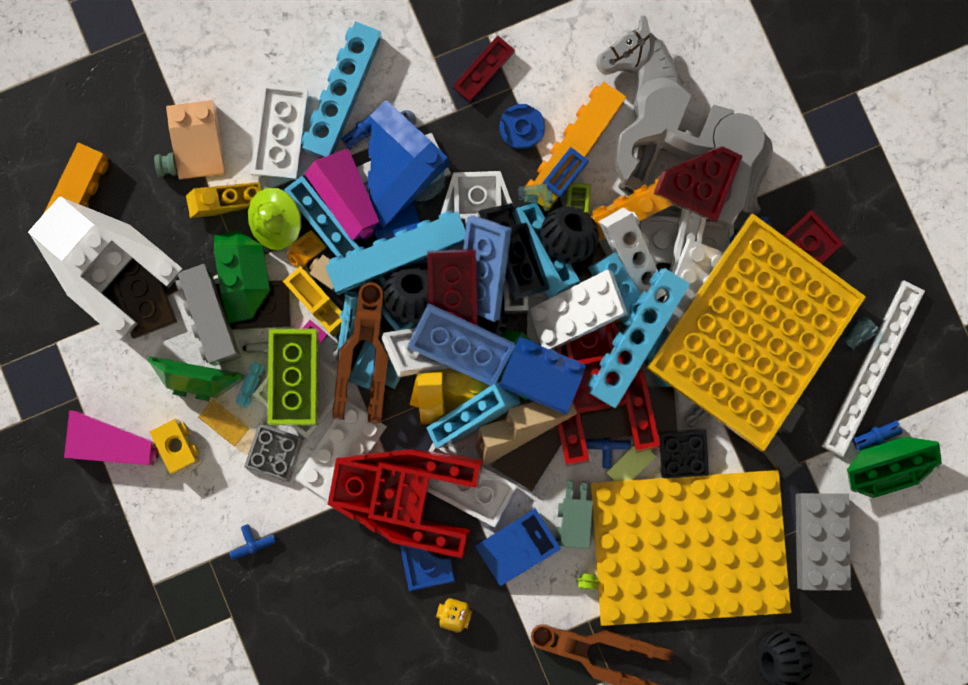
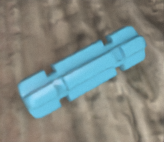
(250, 384)

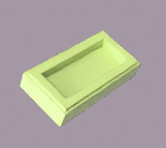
(630, 465)

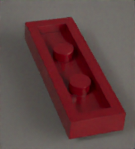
(483, 69)

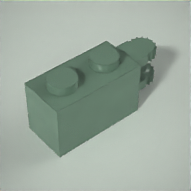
(576, 518)

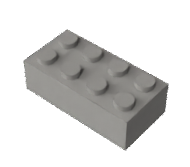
(208, 315)
(823, 542)

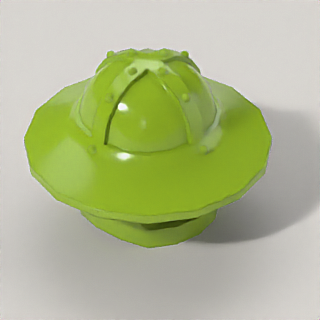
(274, 218)

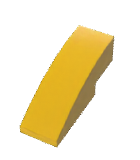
(315, 300)
(430, 397)

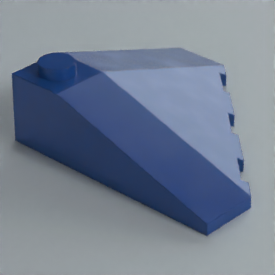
(401, 162)

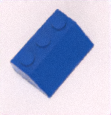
(542, 375)

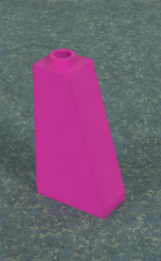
(344, 193)
(101, 441)

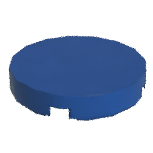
(522, 127)

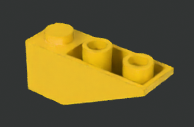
(221, 199)

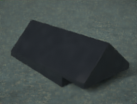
(523, 268)

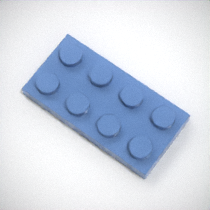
(492, 249)
(461, 345)

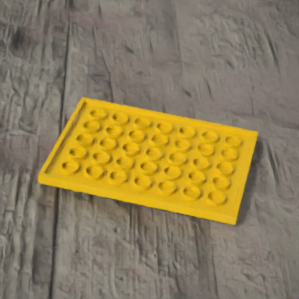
(756, 332)
(690, 548)

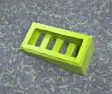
(579, 188)

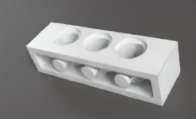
(615, 228)

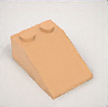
(196, 139)

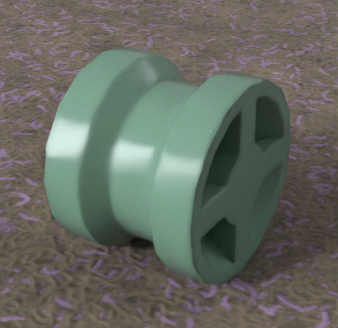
(165, 164)

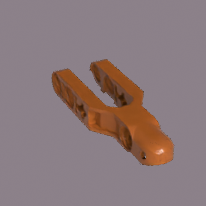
(365, 328)
(576, 647)

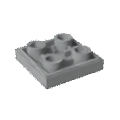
(274, 452)

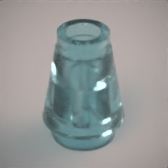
(861, 332)

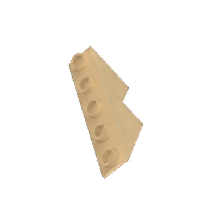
(520, 426)

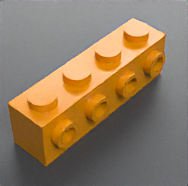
(641, 202)

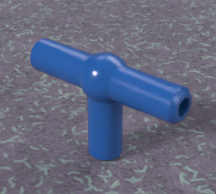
(607, 446)
(252, 546)

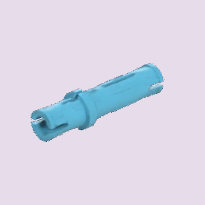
(348, 318)

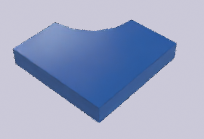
(425, 569)

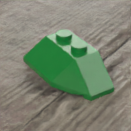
(240, 275)
(194, 379)
(893, 466)

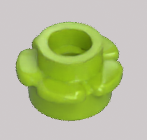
(588, 581)

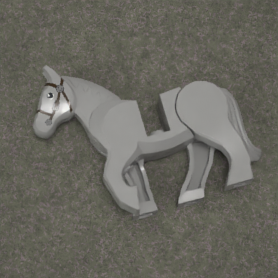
(658, 113)

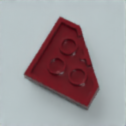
(700, 182)

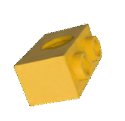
(164, 437)

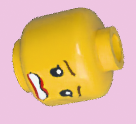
(454, 615)

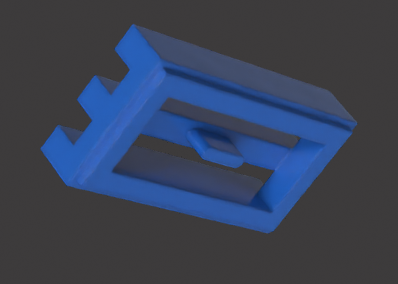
(578, 156)

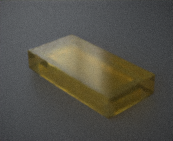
(223, 422)

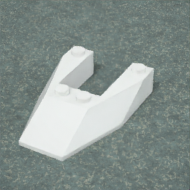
(474, 192)
(90, 252)

